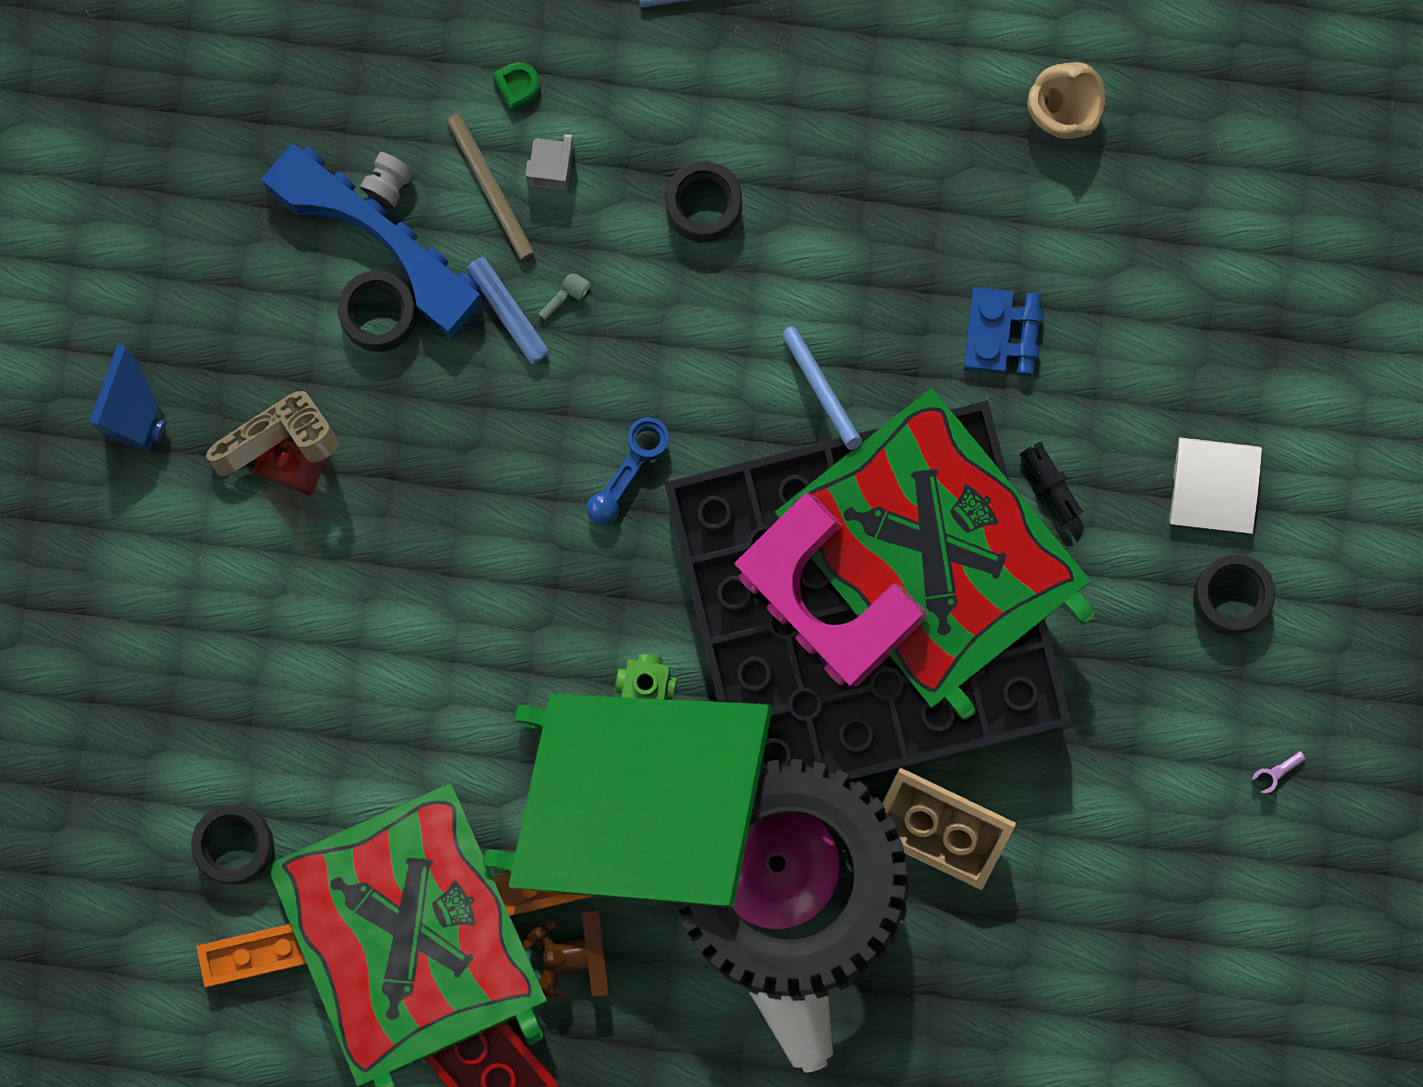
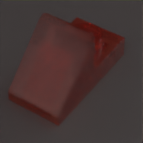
(289, 467)

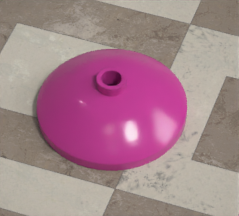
(804, 884)

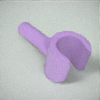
(1280, 770)

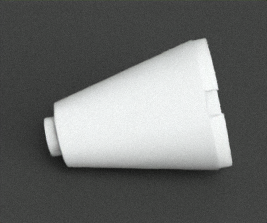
(800, 1028)

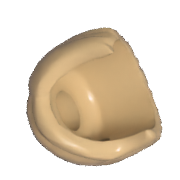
(1076, 97)

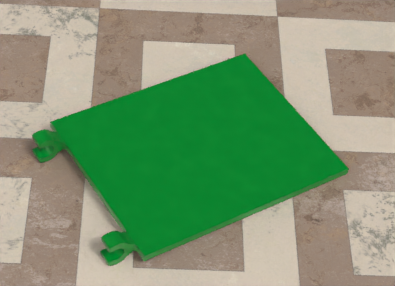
(638, 798)

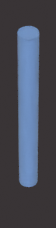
(822, 388)

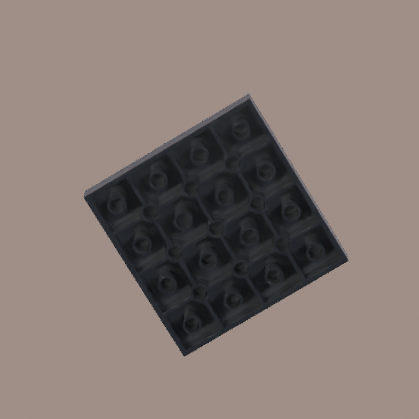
(759, 661)

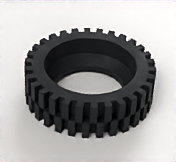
(863, 927)

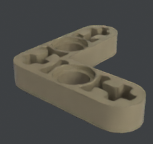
(290, 416)

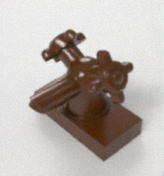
(573, 956)

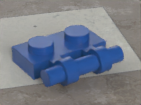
(990, 328)

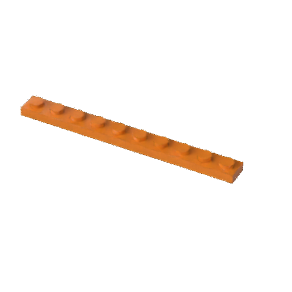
(279, 949)

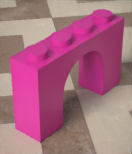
(776, 568)

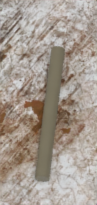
(490, 187)

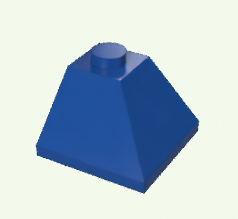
(127, 404)

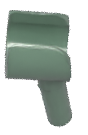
(572, 285)

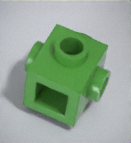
(649, 666)

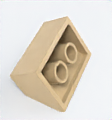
(946, 828)

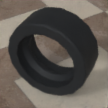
(698, 171)
(369, 281)
(1257, 573)
(209, 822)

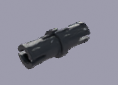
(1051, 483)

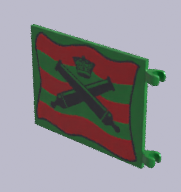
(957, 536)
(407, 937)

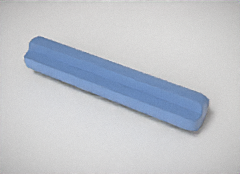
(507, 310)

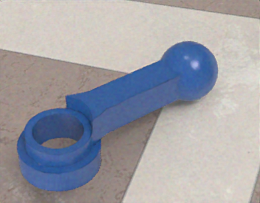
(604, 506)

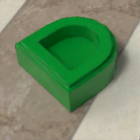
(518, 84)

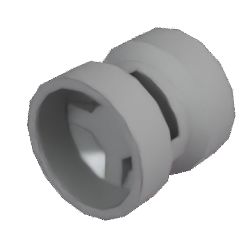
(386, 179)

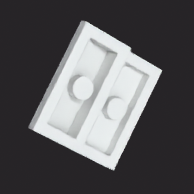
(1215, 485)

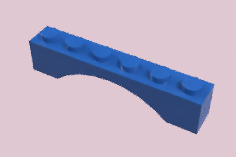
(311, 190)

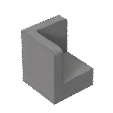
(550, 164)

